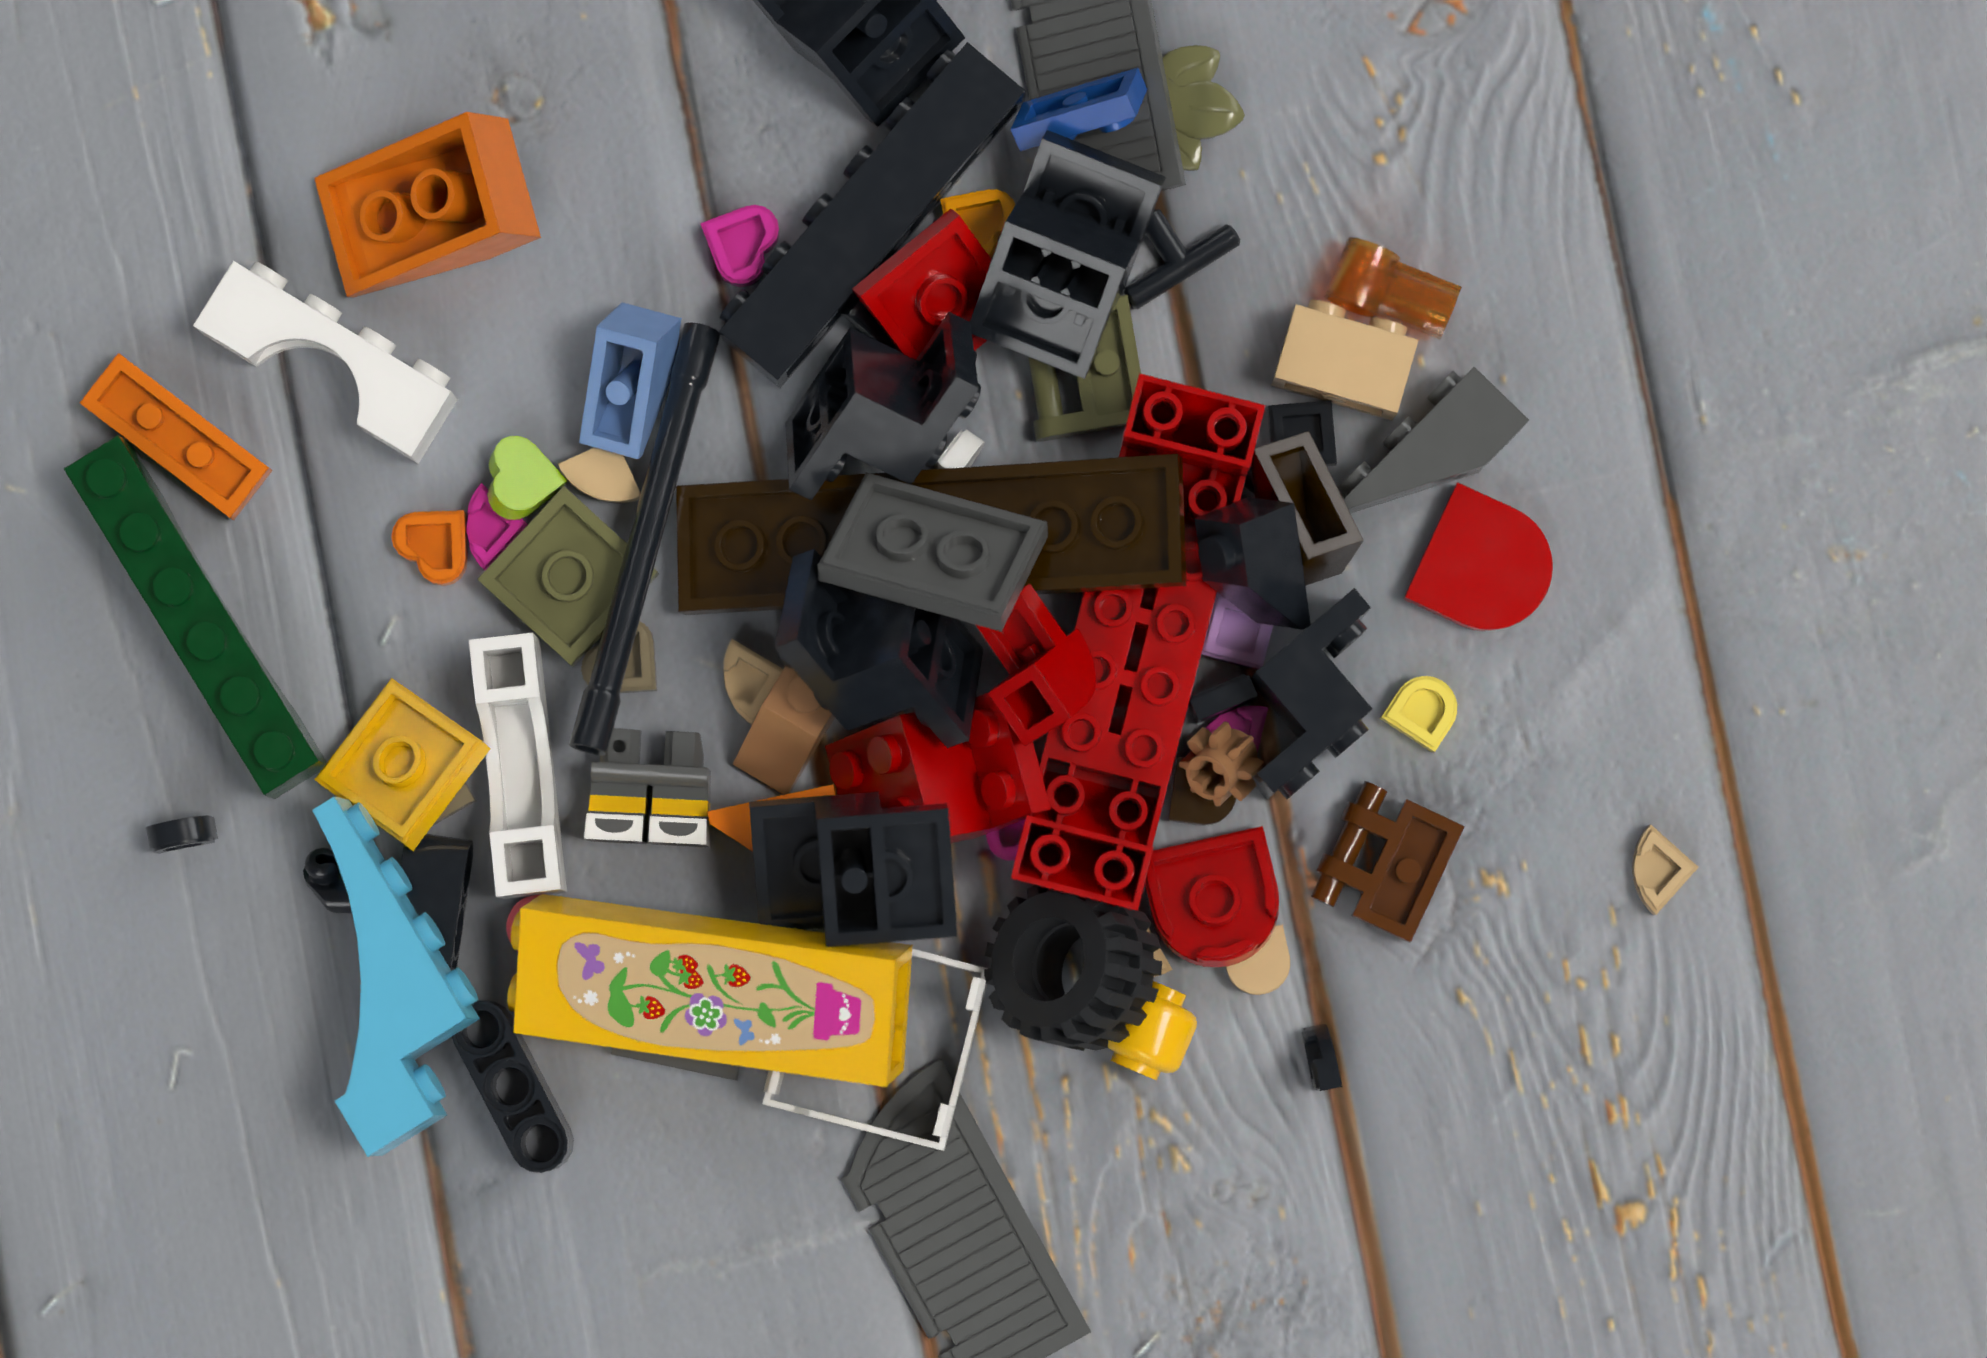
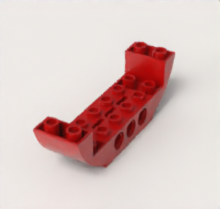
(1116, 754)

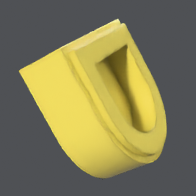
(1423, 711)

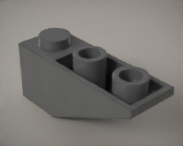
(1450, 443)

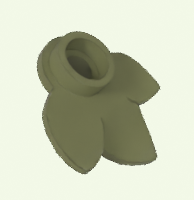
(1198, 105)

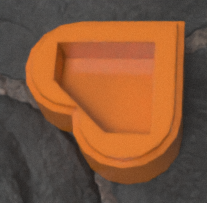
(435, 542)

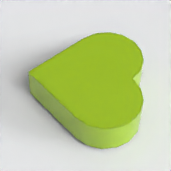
(521, 478)

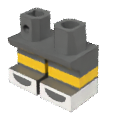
(678, 797)

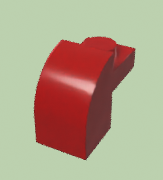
(1048, 670)

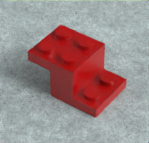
(982, 780)

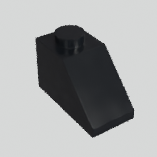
(1256, 560)

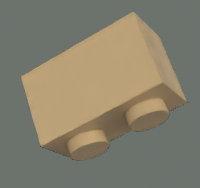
(1345, 359)

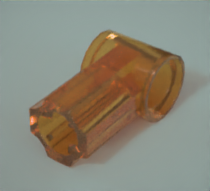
(1376, 283)

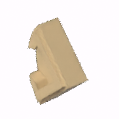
(602, 476)
(748, 679)
(1659, 869)

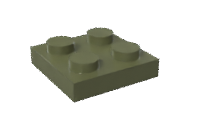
(561, 575)

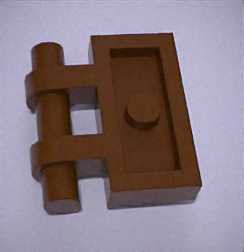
(1405, 871)

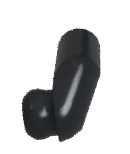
(326, 881)

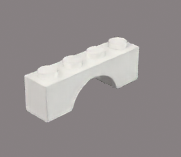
(259, 320)
(519, 765)

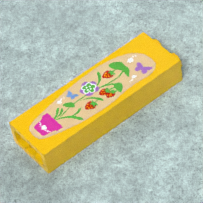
(710, 989)

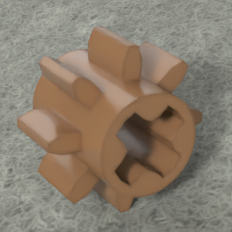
(1221, 764)

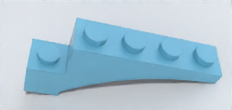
(406, 989)

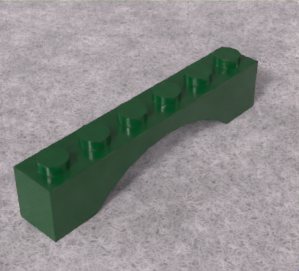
(195, 617)

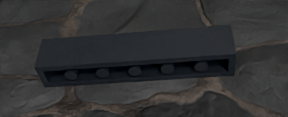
(872, 213)

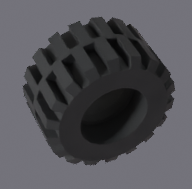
(1030, 962)

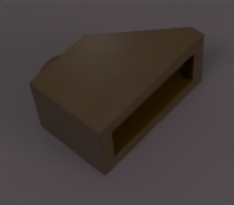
(1297, 474)

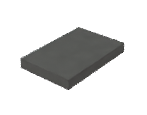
(933, 551)

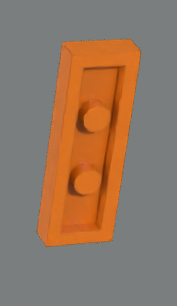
(176, 436)

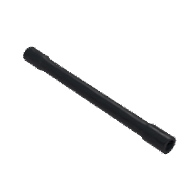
(602, 696)

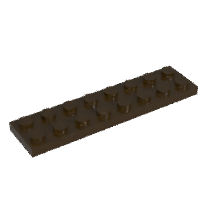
(1105, 519)

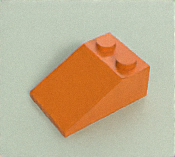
(428, 204)

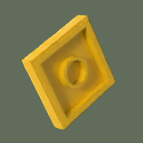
(403, 763)

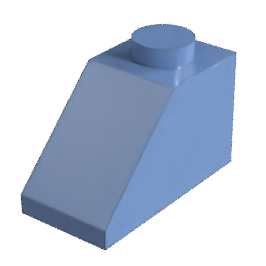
(628, 378)

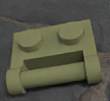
(1105, 391)

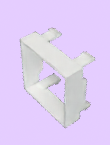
(946, 1112)

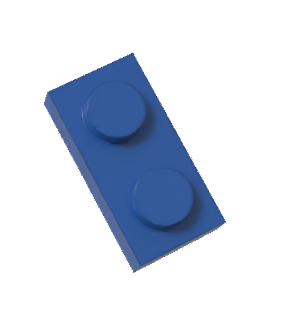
(1100, 104)

